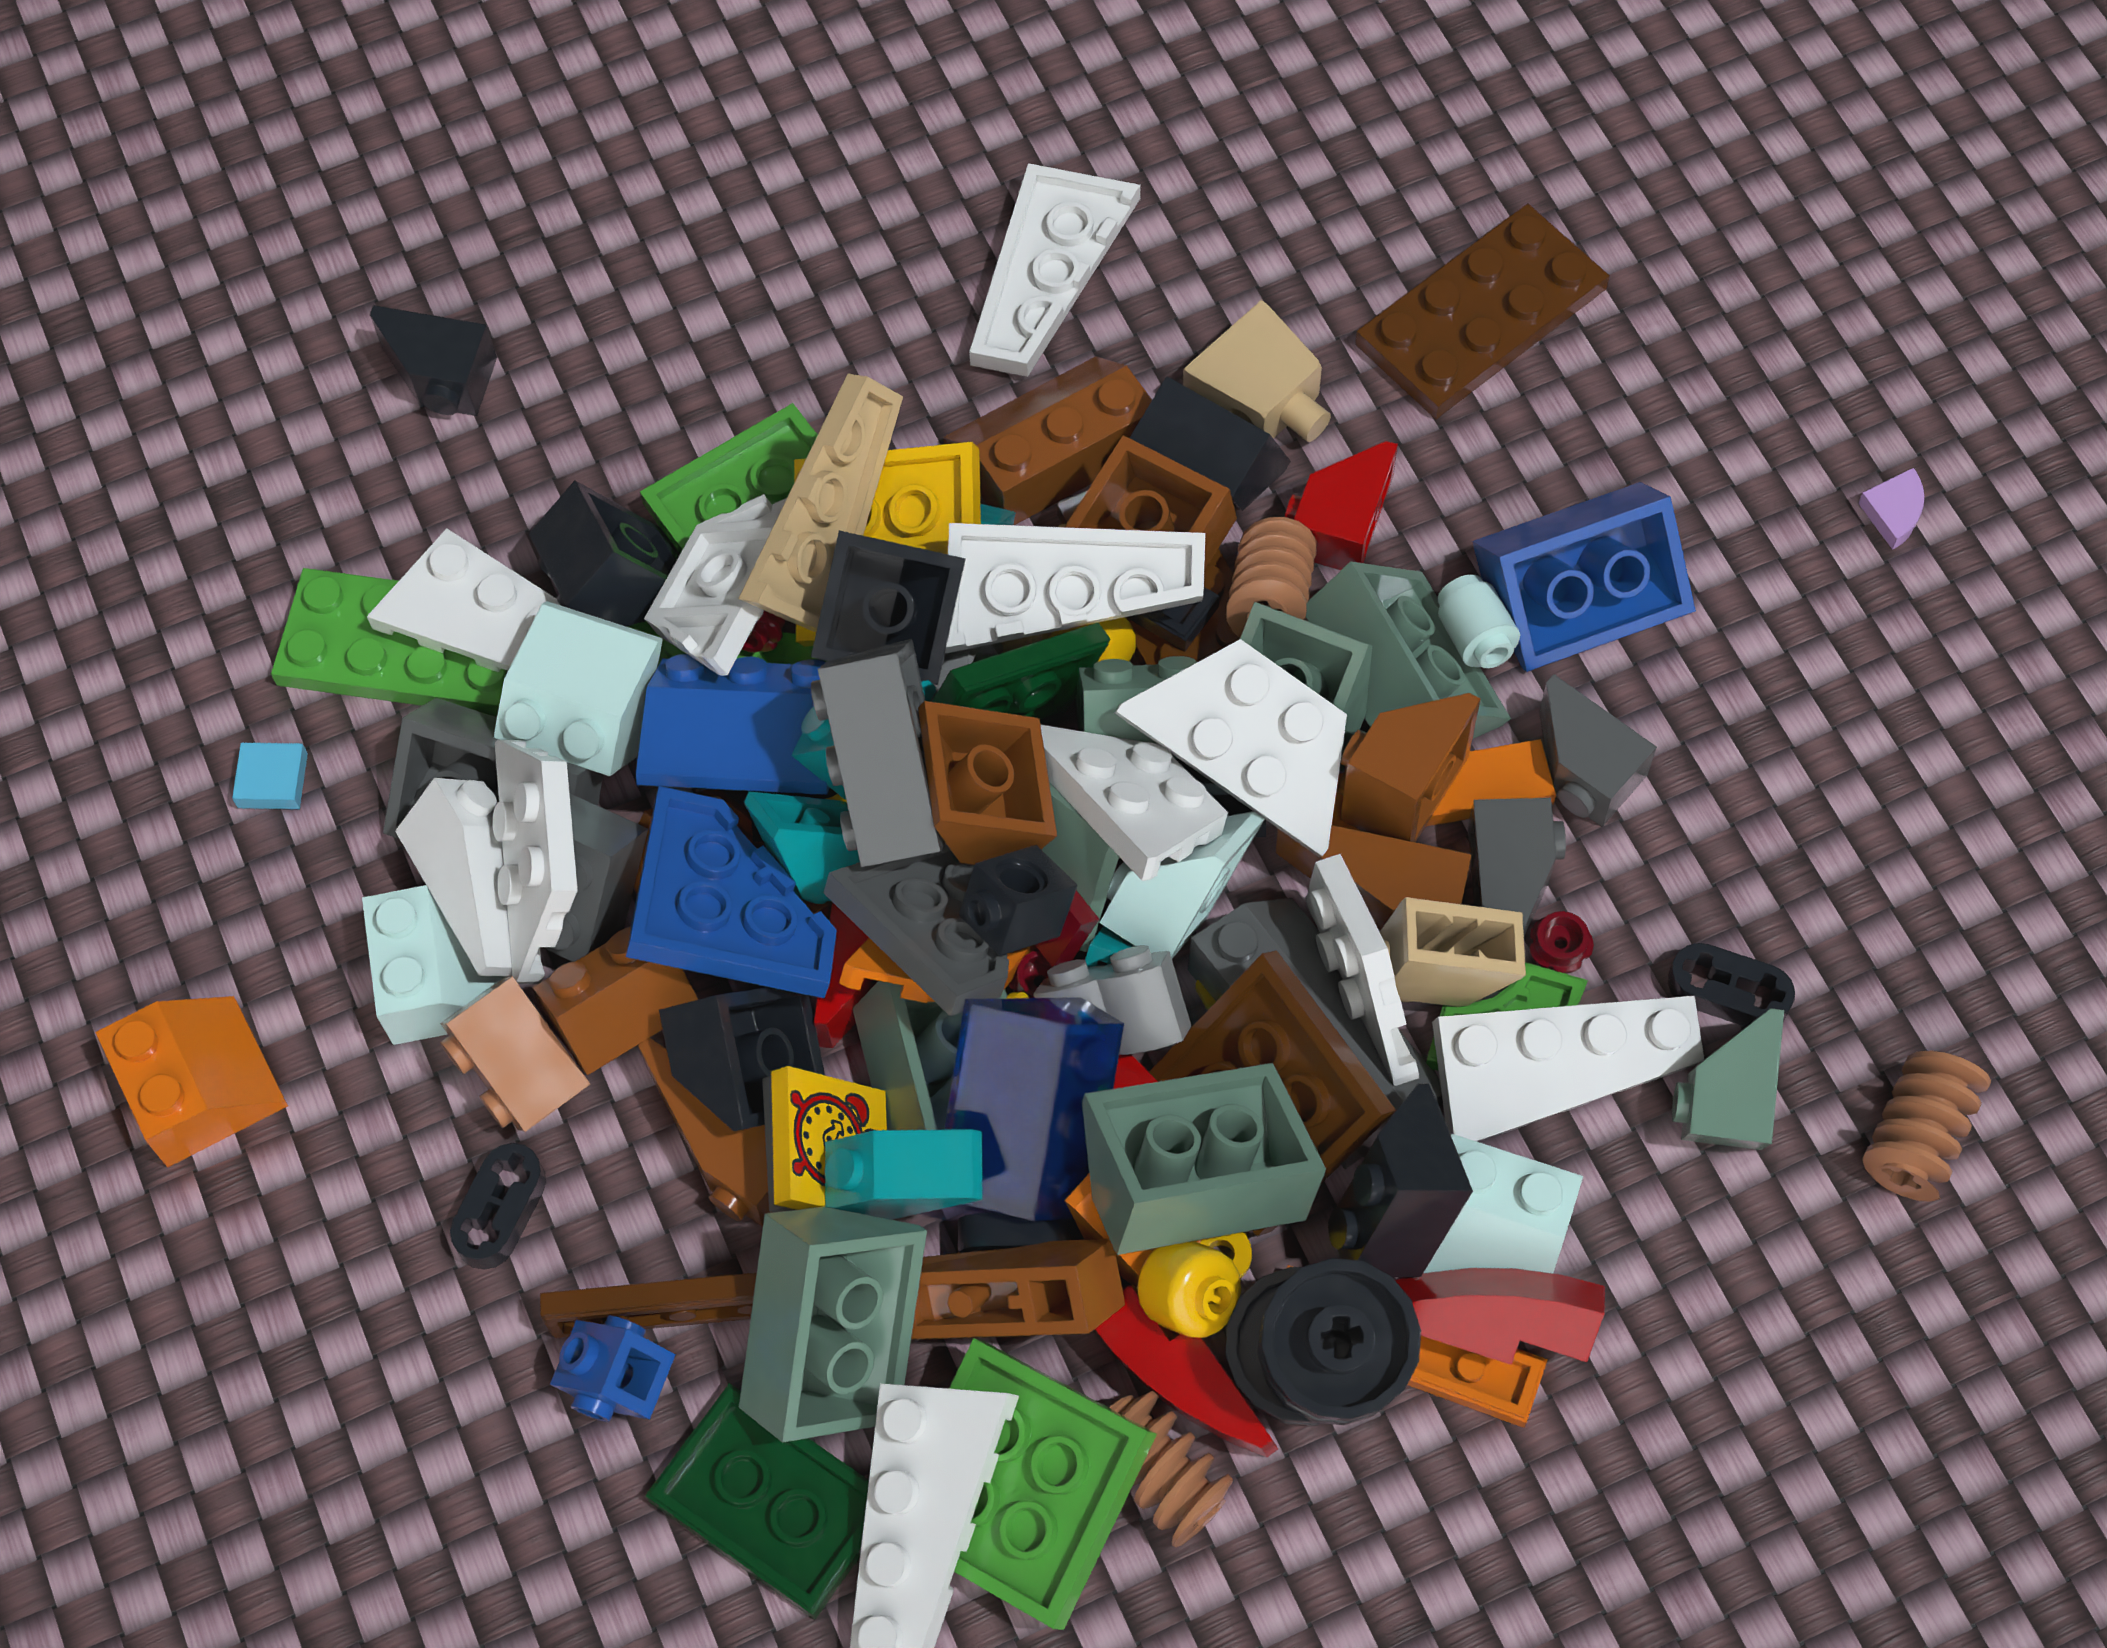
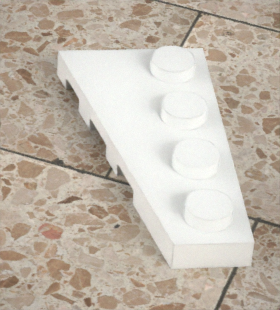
(1047, 257)
(462, 604)
(1544, 1061)

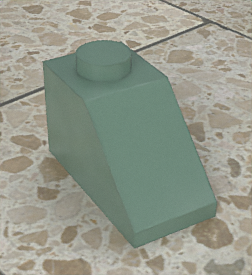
(1735, 1089)

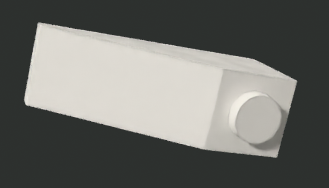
(460, 863)

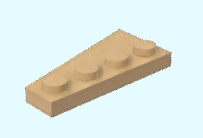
(828, 496)

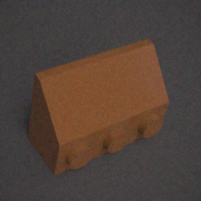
(1054, 436)

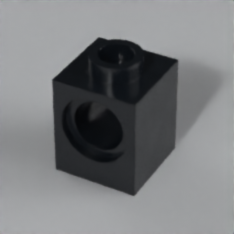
(1017, 900)

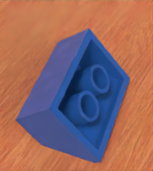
(1588, 573)
(728, 727)

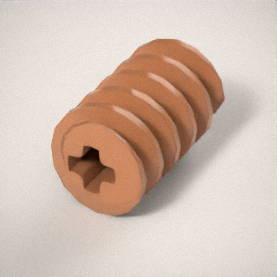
(1272, 569)
(1923, 1122)
(1171, 1477)

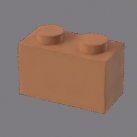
(512, 1055)

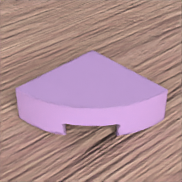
(1895, 506)

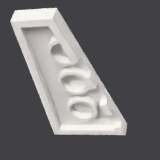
(1065, 578)
(922, 1492)

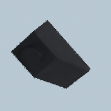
(438, 358)

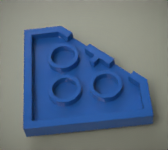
(722, 904)

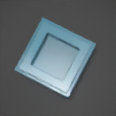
(270, 775)

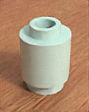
(1477, 622)

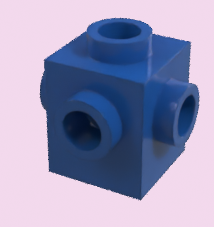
(612, 1369)

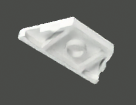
(700, 597)
(1251, 736)
(1132, 796)
(537, 852)
(1356, 948)

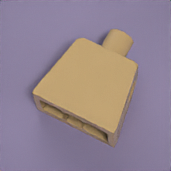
(1262, 375)
(1453, 951)

